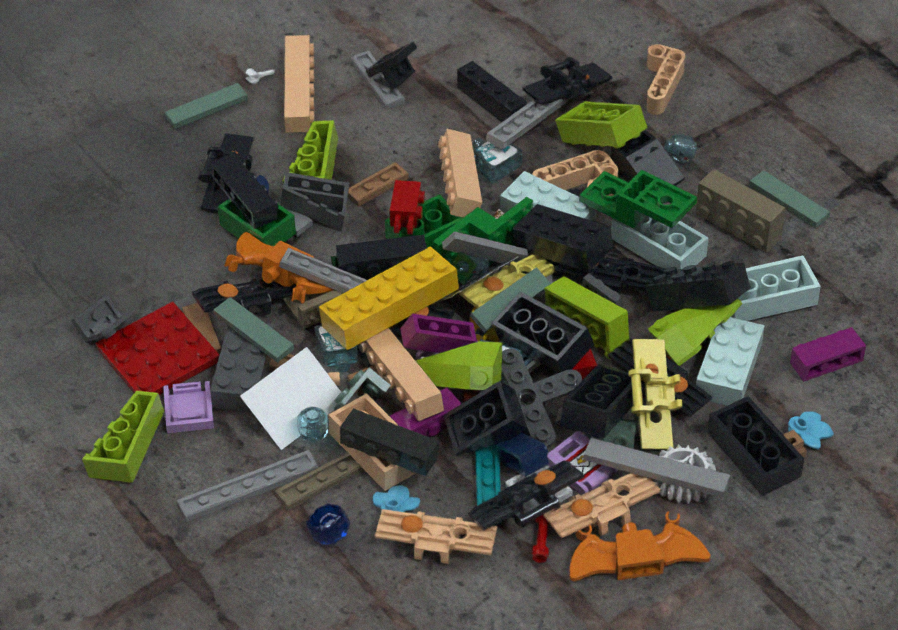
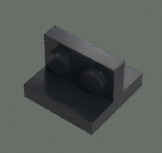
(394, 65)

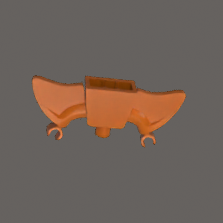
(254, 252)
(635, 551)

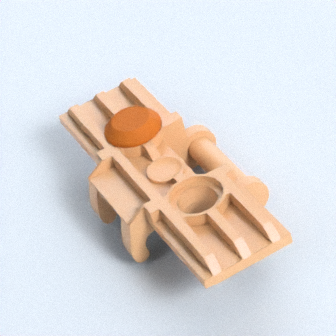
(601, 505)
(435, 533)

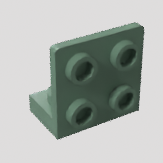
(372, 385)

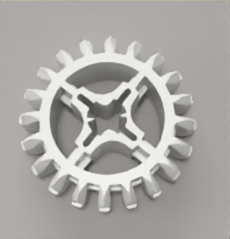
(690, 457)

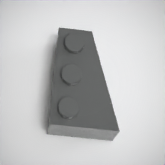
(316, 198)

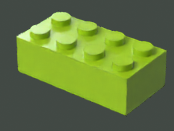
(601, 124)

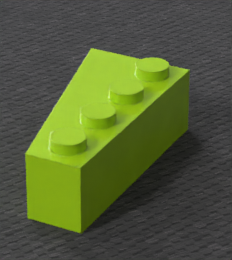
(318, 152)
(602, 317)
(127, 440)

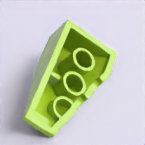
(689, 327)
(466, 367)

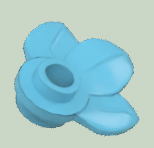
(810, 428)
(396, 499)

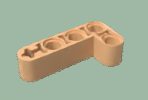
(669, 66)
(577, 169)

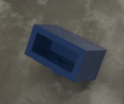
(523, 454)

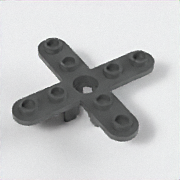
(542, 392)

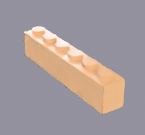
(297, 83)
(459, 173)
(403, 374)

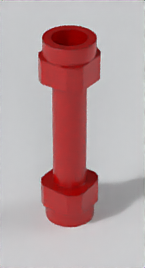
(540, 550)

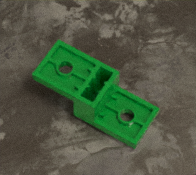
(638, 199)
(485, 226)

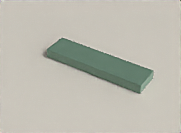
(206, 105)
(789, 198)
(530, 284)
(253, 329)

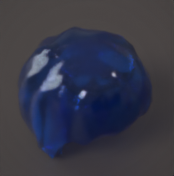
(328, 524)

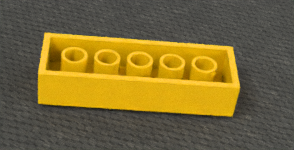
(388, 298)

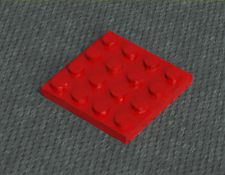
(158, 350)

